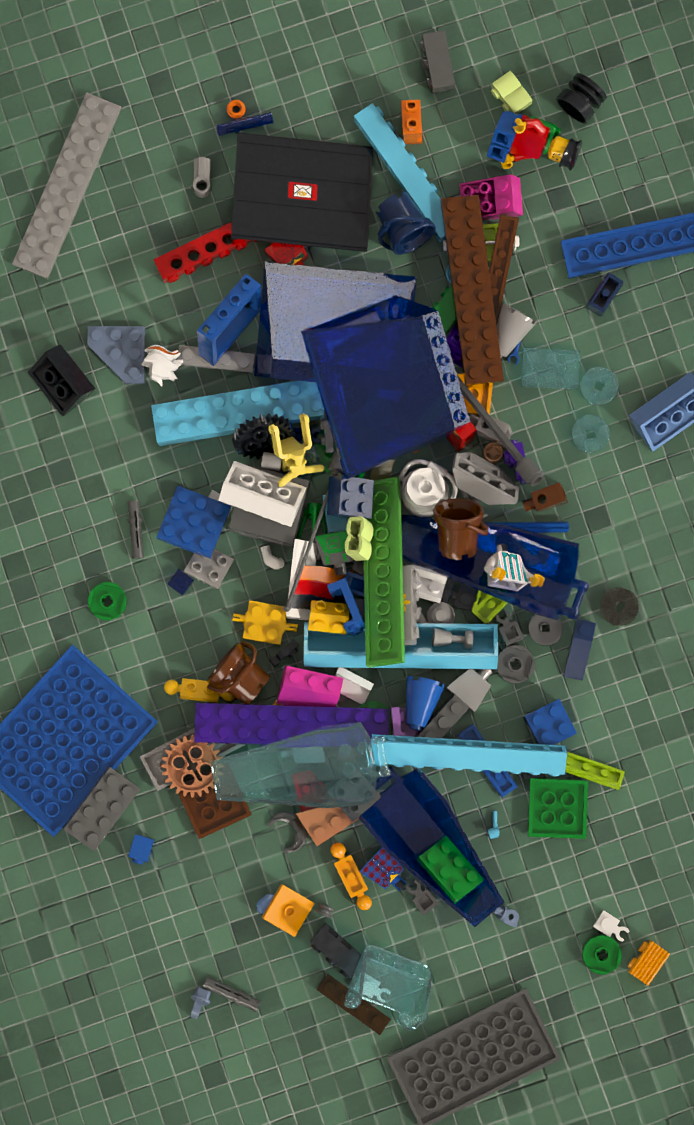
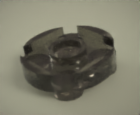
(608, 605)

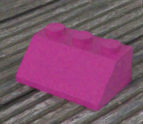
(308, 688)

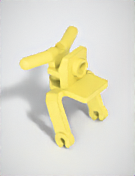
(293, 452)

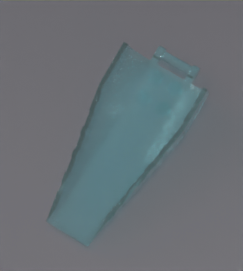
(309, 769)

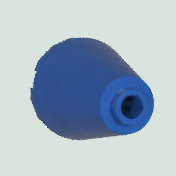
(421, 701)

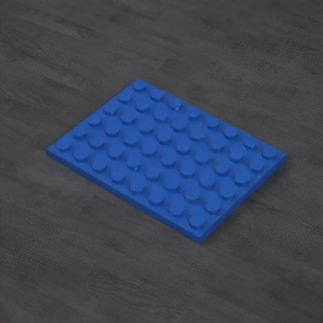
(67, 738)

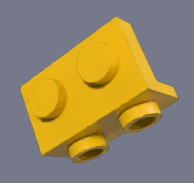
(328, 617)

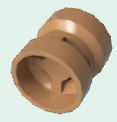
(493, 449)

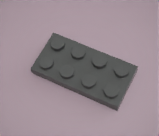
(101, 808)

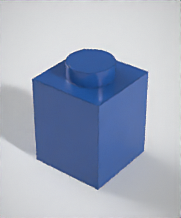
(141, 849)

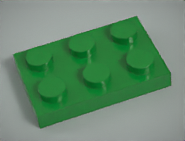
(450, 869)

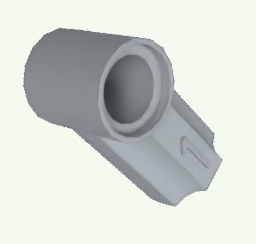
(202, 176)
(271, 462)

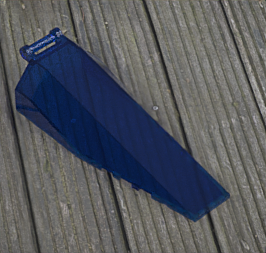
(540, 555)

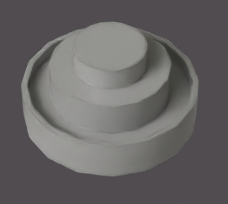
(441, 614)

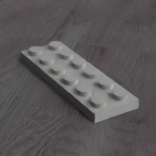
(153, 759)

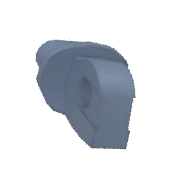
(502, 914)
(201, 998)

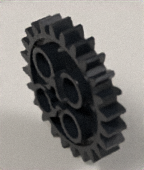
(255, 438)

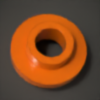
(236, 103)

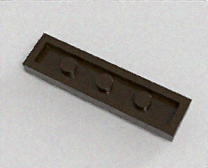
(364, 1012)

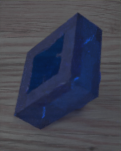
(180, 582)

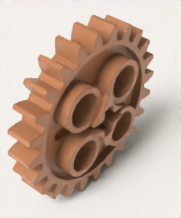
(176, 774)

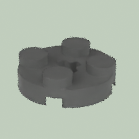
(524, 658)

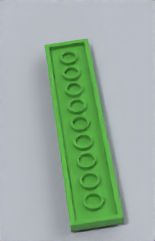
(385, 578)

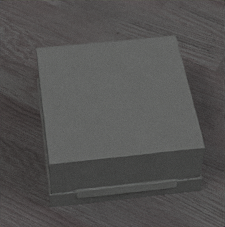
(265, 529)

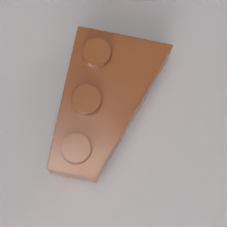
(324, 823)

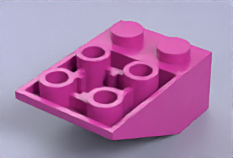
(496, 196)

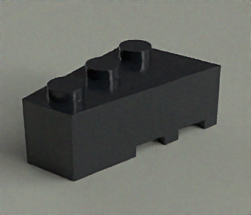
(336, 949)

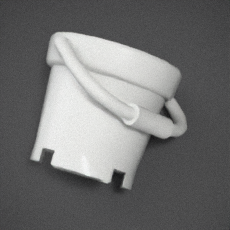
(425, 487)

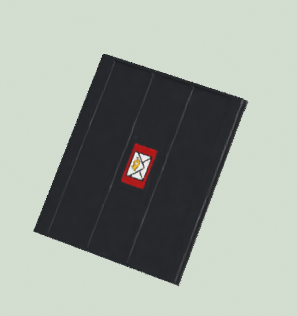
(302, 192)

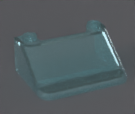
(392, 983)

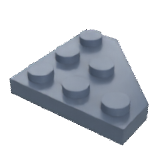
(121, 350)

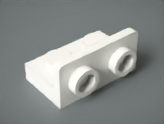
(430, 584)

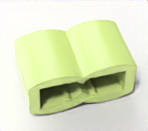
(511, 93)
(359, 537)

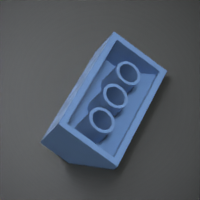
(666, 413)

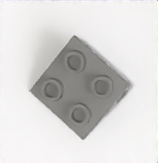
(209, 570)

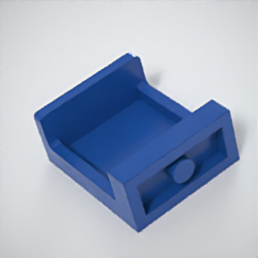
(342, 589)

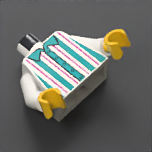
(508, 572)

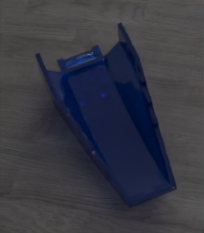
(412, 820)

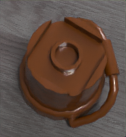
(458, 527)
(238, 674)

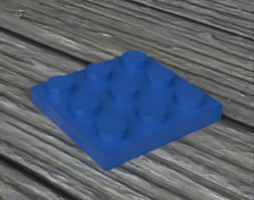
(193, 522)

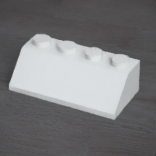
(261, 495)
(298, 554)

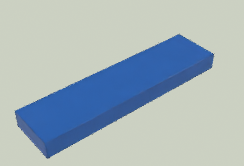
(501, 781)

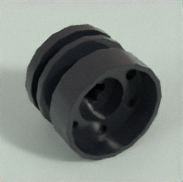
(581, 98)

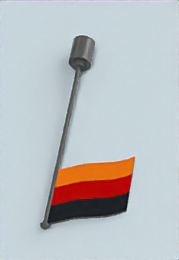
(313, 580)

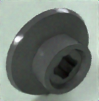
(545, 638)

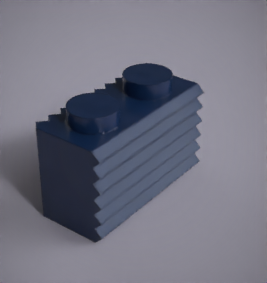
(604, 294)

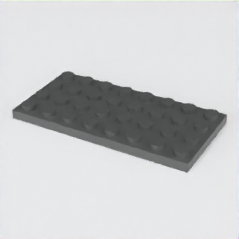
(473, 1058)

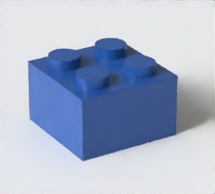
(550, 724)

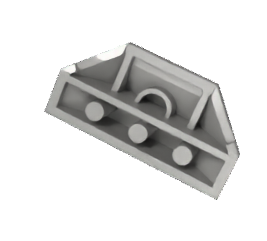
(483, 480)

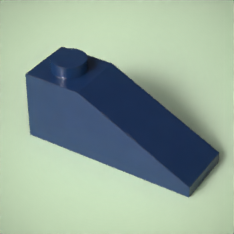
(579, 649)

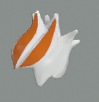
(161, 363)

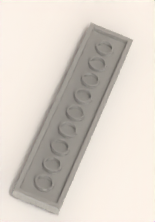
(67, 185)

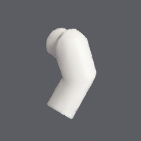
(270, 560)

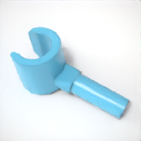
(494, 832)

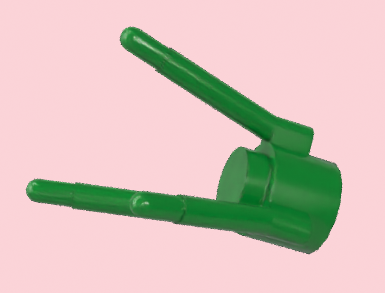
(312, 511)

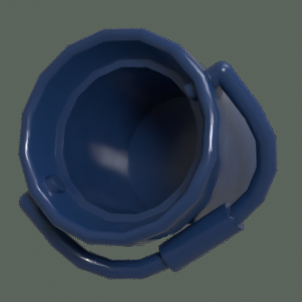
(403, 224)

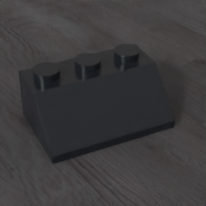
(61, 380)

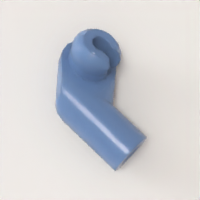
(263, 903)

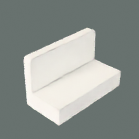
(354, 686)

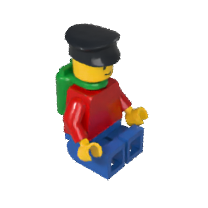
(528, 138)

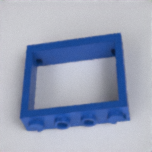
(229, 320)

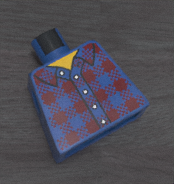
(384, 870)

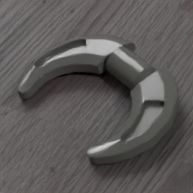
(288, 817)

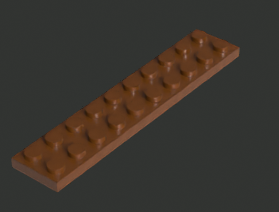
(471, 290)

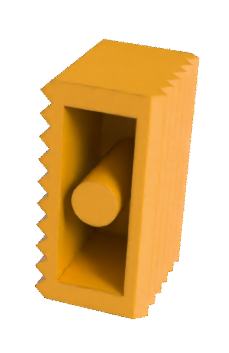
(647, 962)

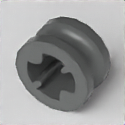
(324, 910)

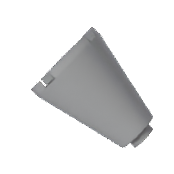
(512, 328)

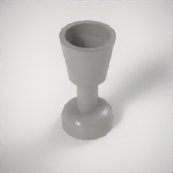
(445, 638)

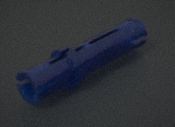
(244, 124)

